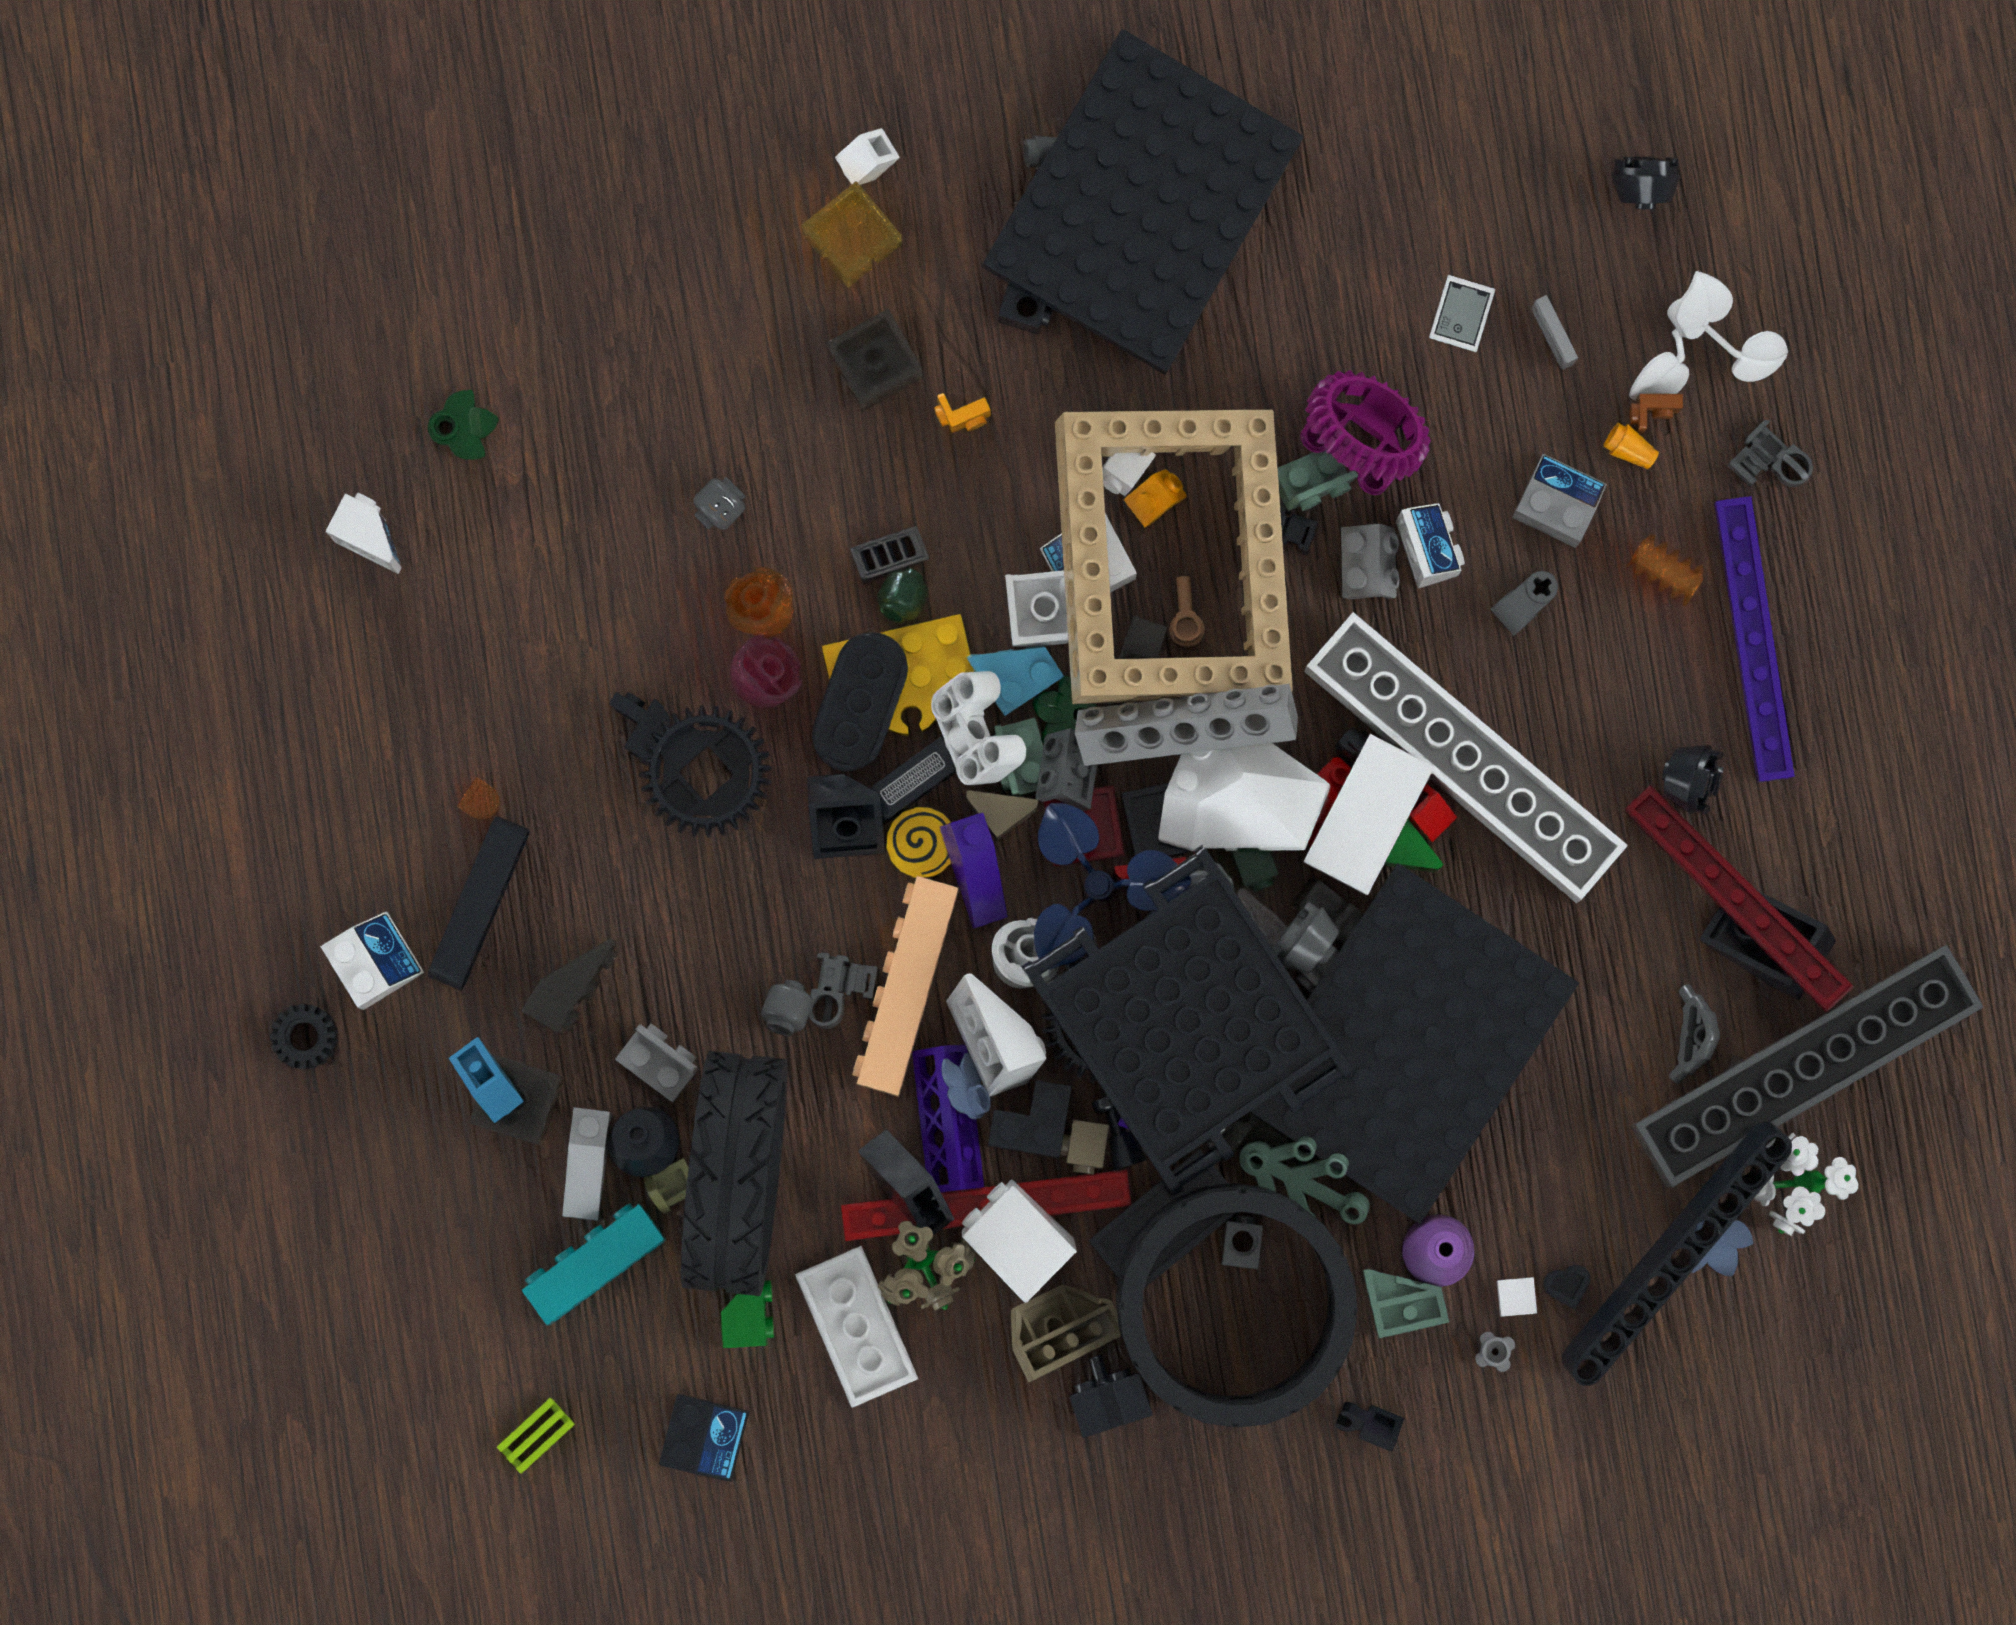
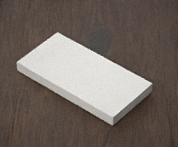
(1368, 814)
(856, 1326)

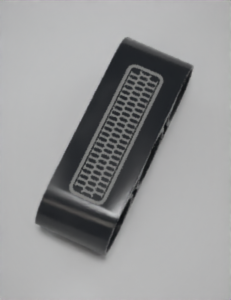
(914, 779)

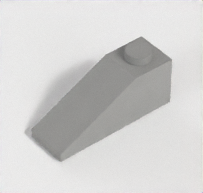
(586, 1163)

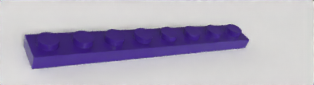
(1754, 639)

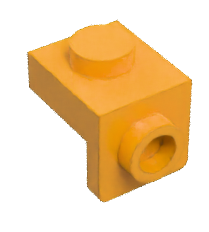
(969, 416)
(1155, 496)

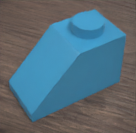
(486, 1080)

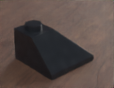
(844, 817)

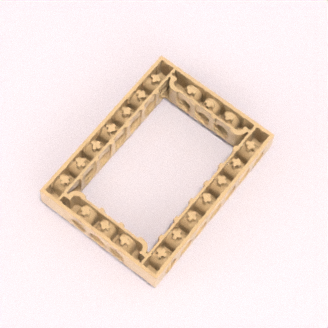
(1080, 445)

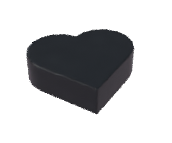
(1567, 1285)

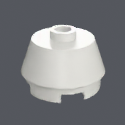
(1012, 949)

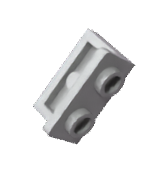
(1369, 561)

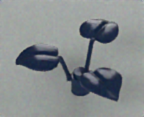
(1068, 835)

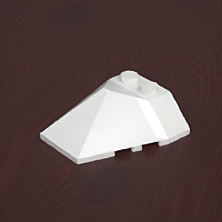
(1241, 800)

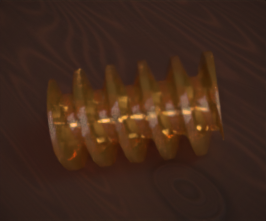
(1667, 569)

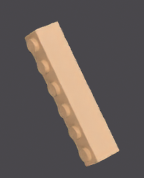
(907, 985)

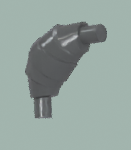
(1698, 1035)

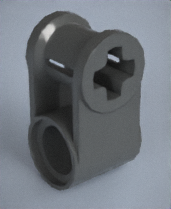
(1522, 605)

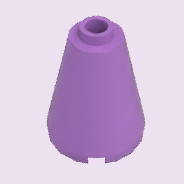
(1422, 1252)

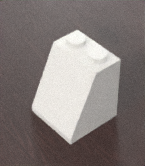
(1018, 1239)

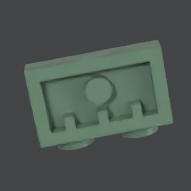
(1311, 478)
(1025, 777)

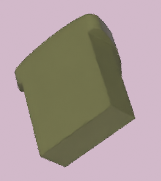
(668, 1186)

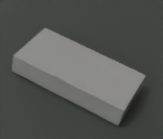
(1554, 332)

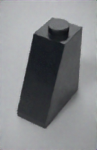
(906, 1182)

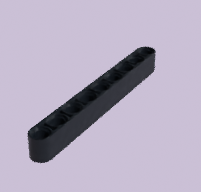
(1678, 1235)

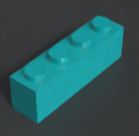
(593, 1264)

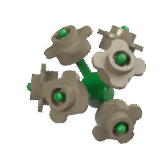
(908, 1283)

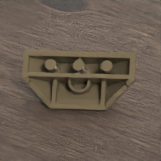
(1060, 1329)

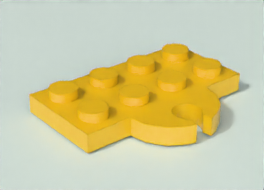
(934, 656)

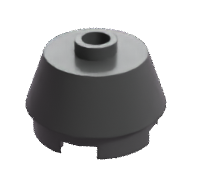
(1307, 939)

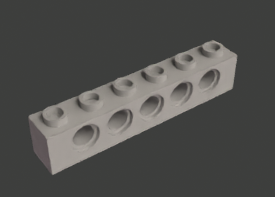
(1186, 724)

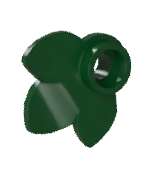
(468, 425)
(1058, 708)

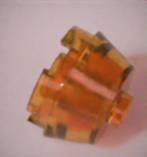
(760, 603)

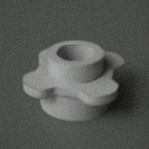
(1501, 1360)

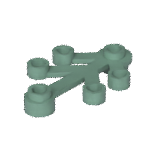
(1299, 1178)

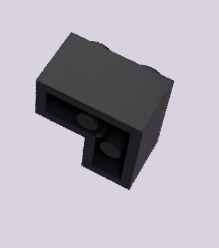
(1039, 1132)

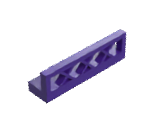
(961, 1141)

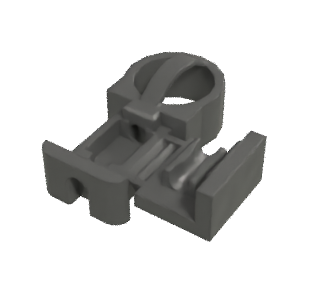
(1769, 449)
(841, 979)

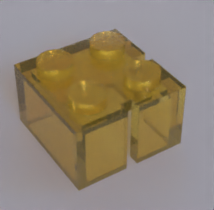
(851, 234)

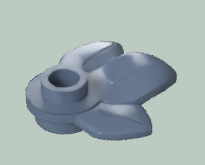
(965, 1087)
(1724, 1254)

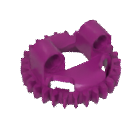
(1380, 415)

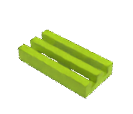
(513, 1456)

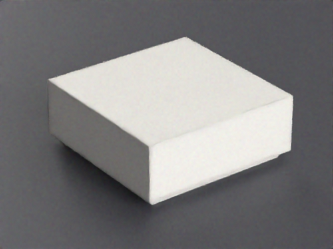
(1516, 1297)

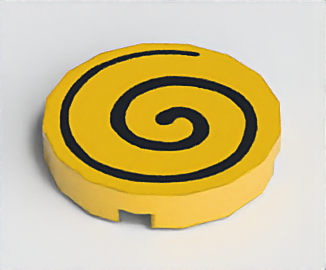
(917, 843)

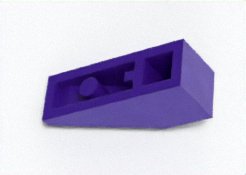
(975, 868)

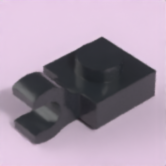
(1375, 1425)

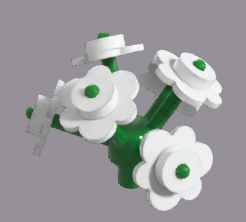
(1805, 1201)

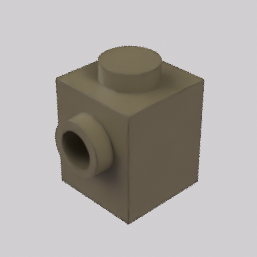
(1085, 1146)

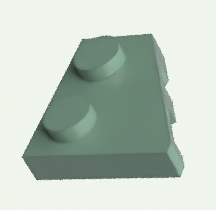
(1403, 1304)

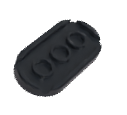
(859, 701)

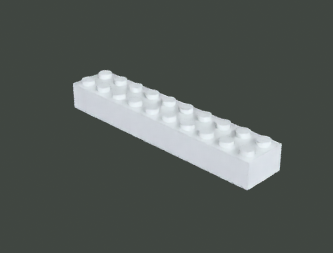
(1466, 758)

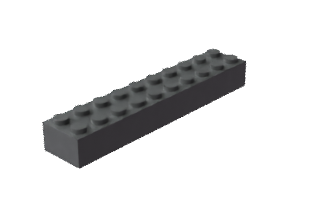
(1807, 1065)

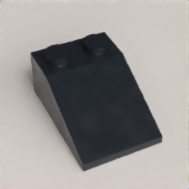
(1736, 945)

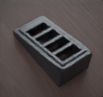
(881, 571)

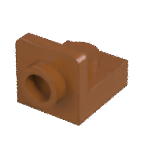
(1659, 405)

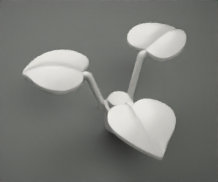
(1703, 303)

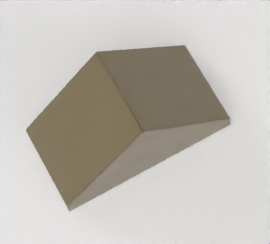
(1001, 811)

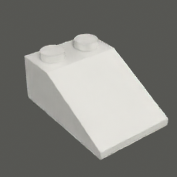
(995, 1036)

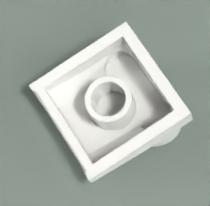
(1037, 609)

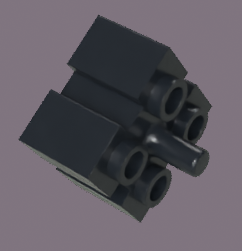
(1108, 1399)

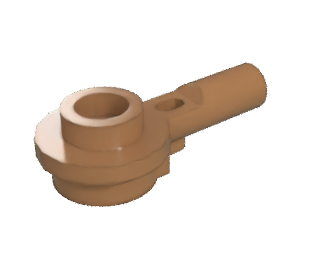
(1187, 627)

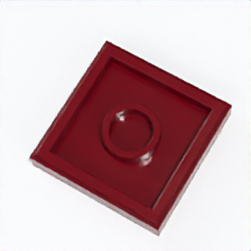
(1106, 818)

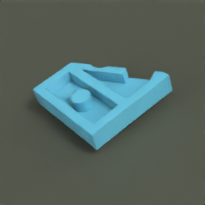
(1020, 674)

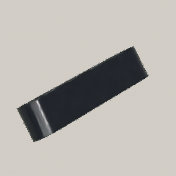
(478, 903)

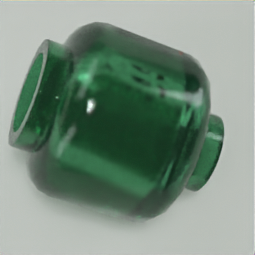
(902, 595)

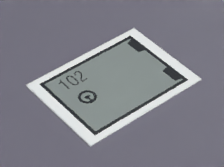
(1462, 313)

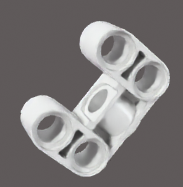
(960, 715)

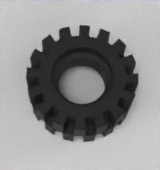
(282, 1036)

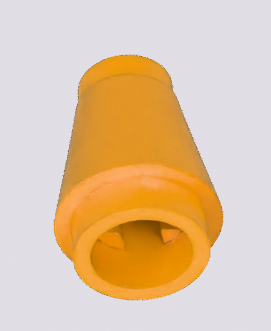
(1630, 446)

